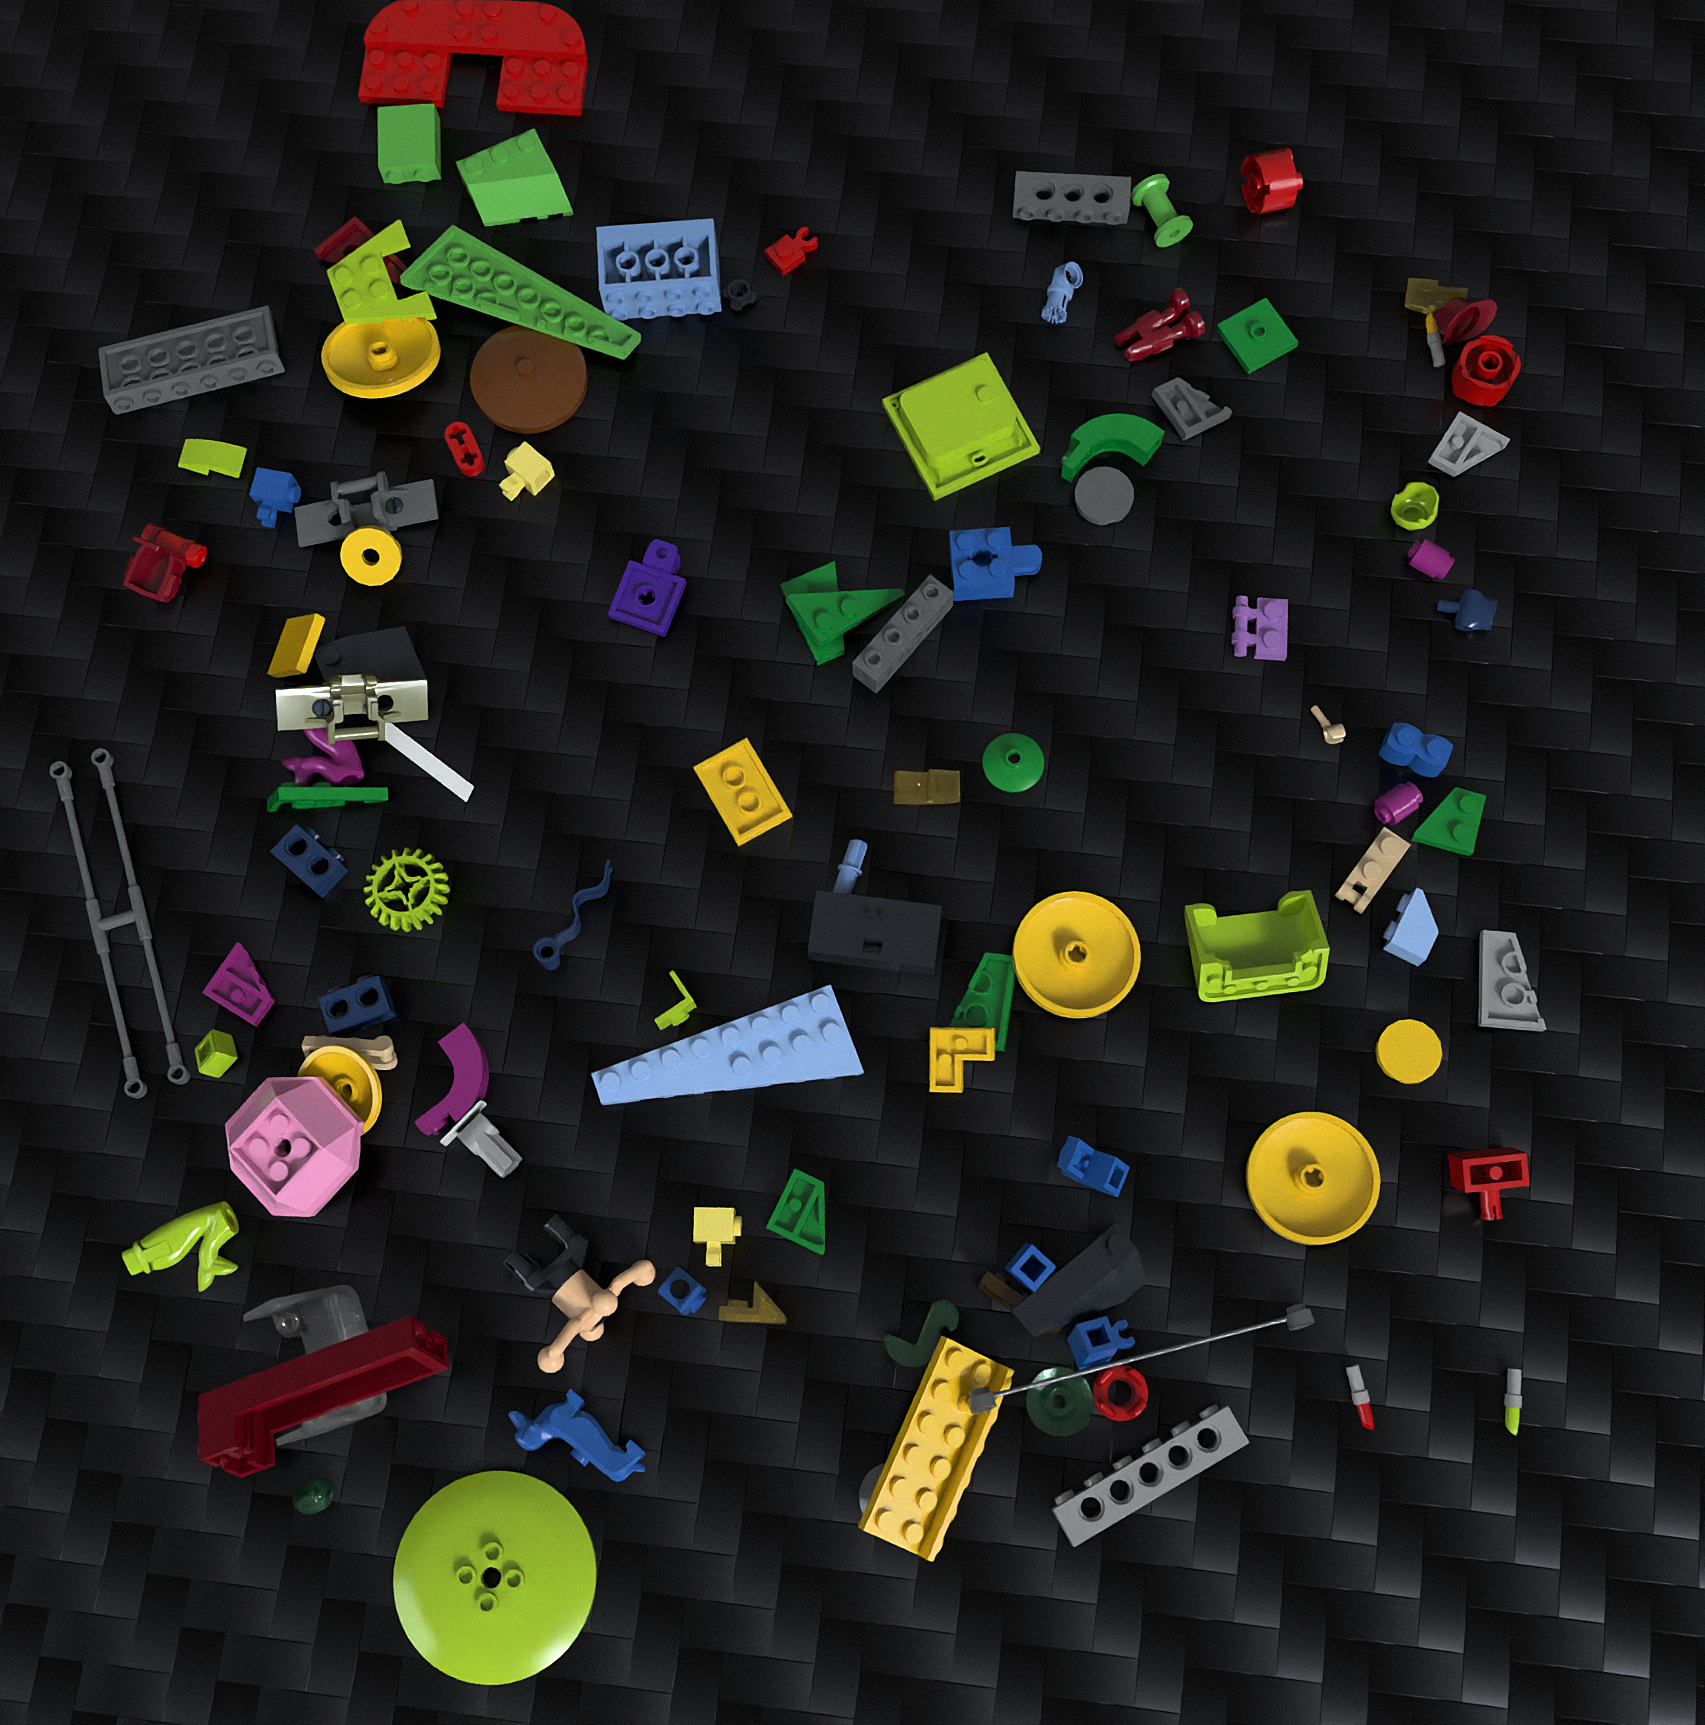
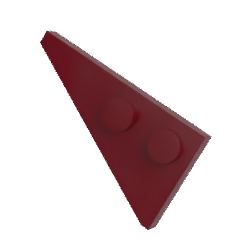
(349, 239)

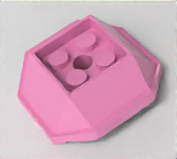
(322, 1141)

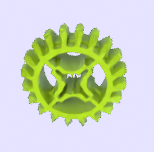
(381, 894)

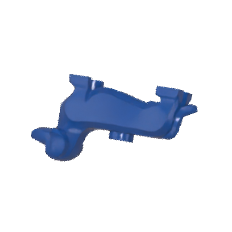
(582, 1433)

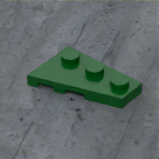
(989, 998)

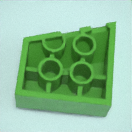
(514, 181)

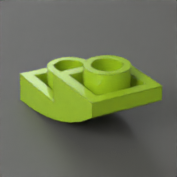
(208, 455)

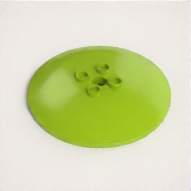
(543, 1589)

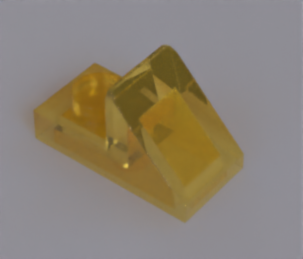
(763, 1310)

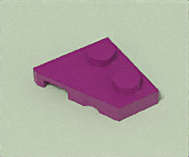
(240, 987)

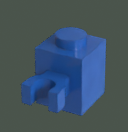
(274, 492)
(1097, 1342)

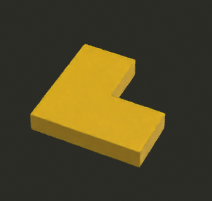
(949, 1049)

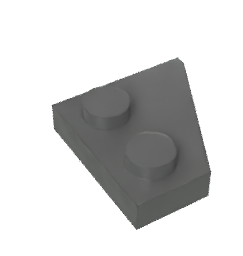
(1188, 408)

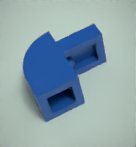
(1092, 1167)
(1030, 1267)

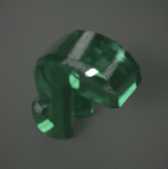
(941, 1315)

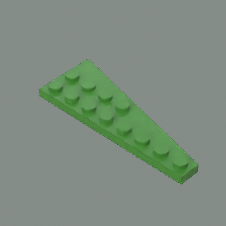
(486, 280)

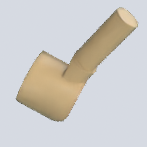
(1333, 733)

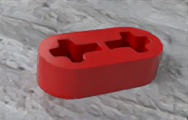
(460, 450)

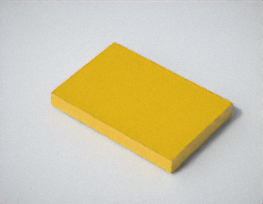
(742, 791)

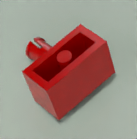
(1488, 1173)

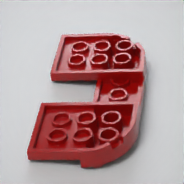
(414, 41)

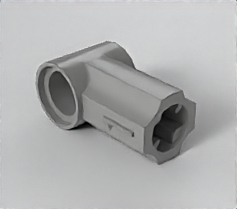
(485, 1141)

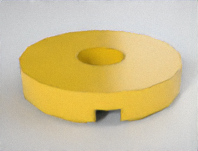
(371, 572)

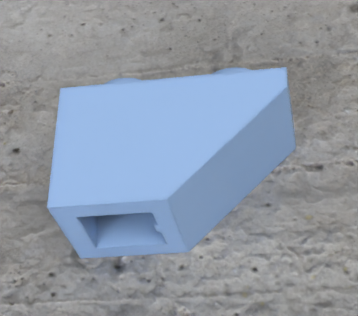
(1414, 930)

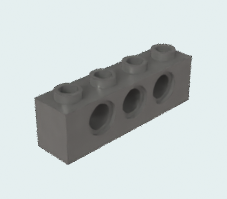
(1084, 189)
(903, 634)

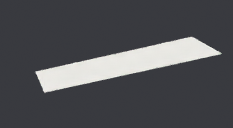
(428, 761)

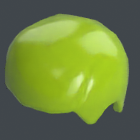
(1415, 506)

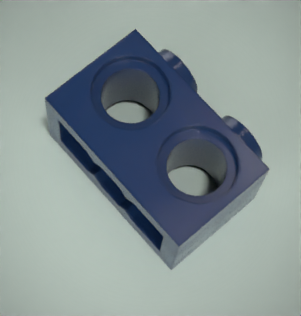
(307, 863)
(358, 1014)

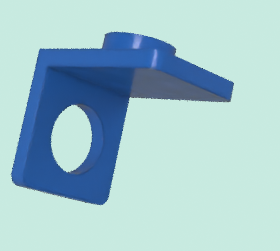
(694, 1298)

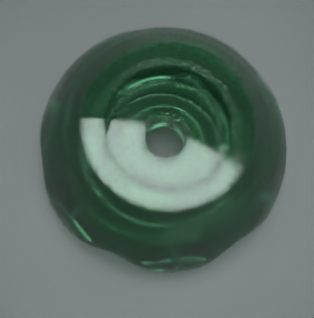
(313, 1497)

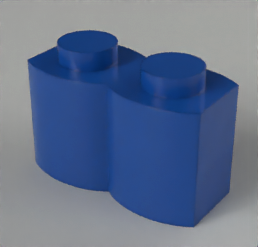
(1421, 752)

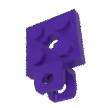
(655, 576)

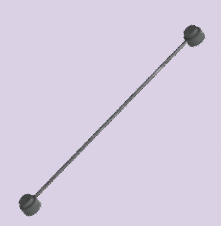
(983, 1400)

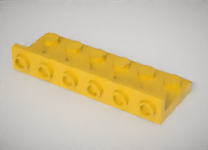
(934, 1451)

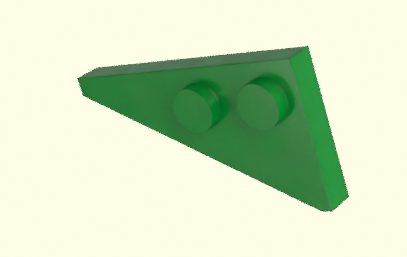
(834, 613)
(322, 796)

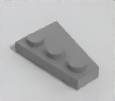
(1504, 986)

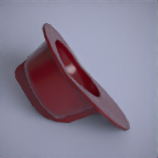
(1464, 319)

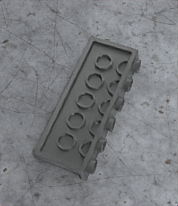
(189, 360)

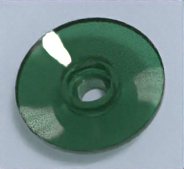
(1072, 1415)

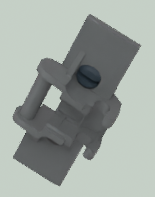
(389, 509)

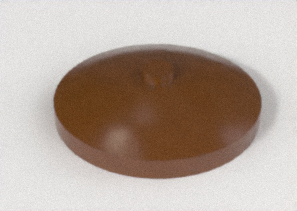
(528, 380)

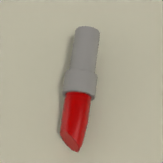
(1360, 1396)

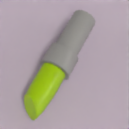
(1513, 1400)

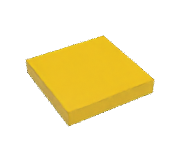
(296, 646)

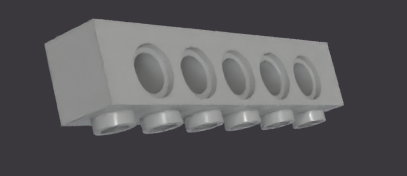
(1227, 1439)

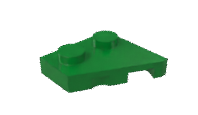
(1453, 823)
(801, 1212)

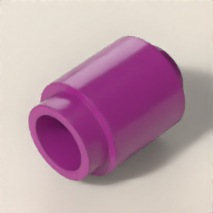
(1430, 558)
(1398, 803)

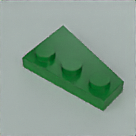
(816, 581)

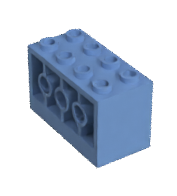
(659, 269)

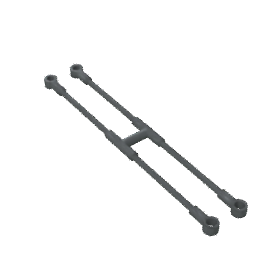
(136, 914)

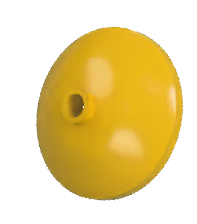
(344, 1068)

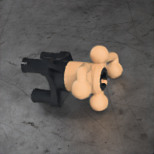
(572, 1289)

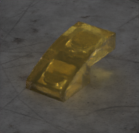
(1427, 296)
(927, 788)

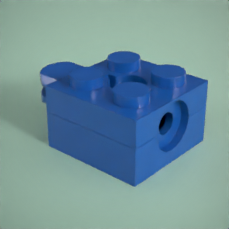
(992, 574)

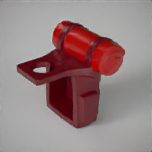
(161, 561)

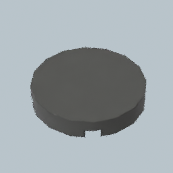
(1104, 495)

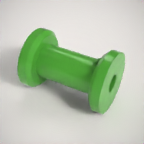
(1153, 196)

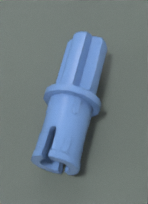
(850, 867)

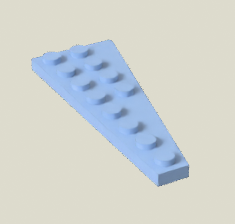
(772, 1046)

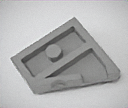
(1466, 445)

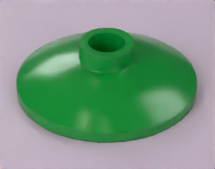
(1011, 776)

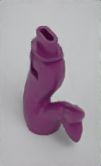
(341, 770)

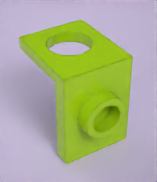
(679, 1012)

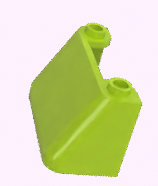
(1258, 950)

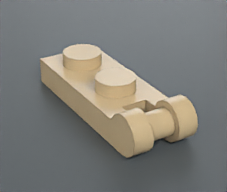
(1373, 869)
(377, 1051)

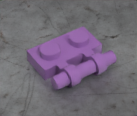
(1270, 628)

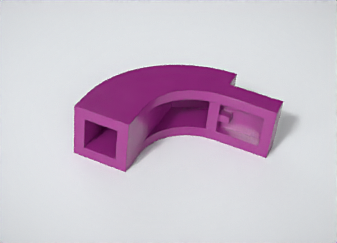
(469, 1083)

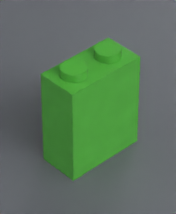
(409, 143)

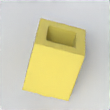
(527, 470)
(715, 1228)

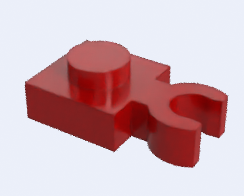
(789, 253)

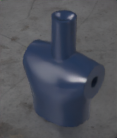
(1472, 611)

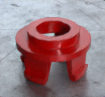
(1138, 1397)

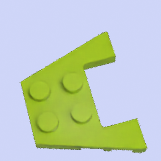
(365, 286)

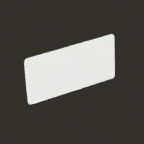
(463, 1123)

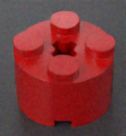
(1270, 181)
(1485, 370)

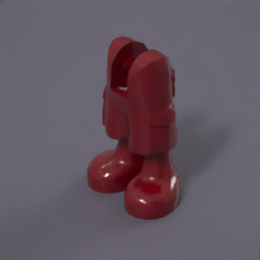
(1153, 328)

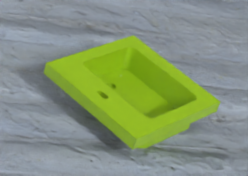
(957, 422)

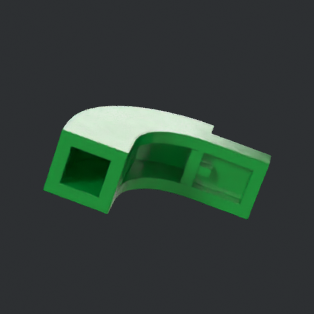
(1111, 433)

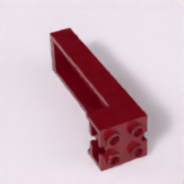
(242, 1416)

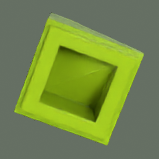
(215, 1053)

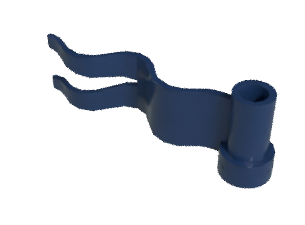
(549, 946)

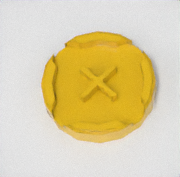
(1408, 1051)

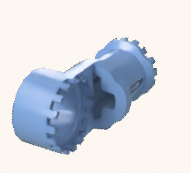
(1061, 292)

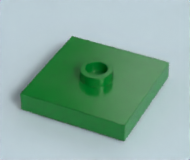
(1257, 335)

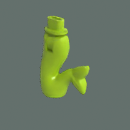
(176, 1238)

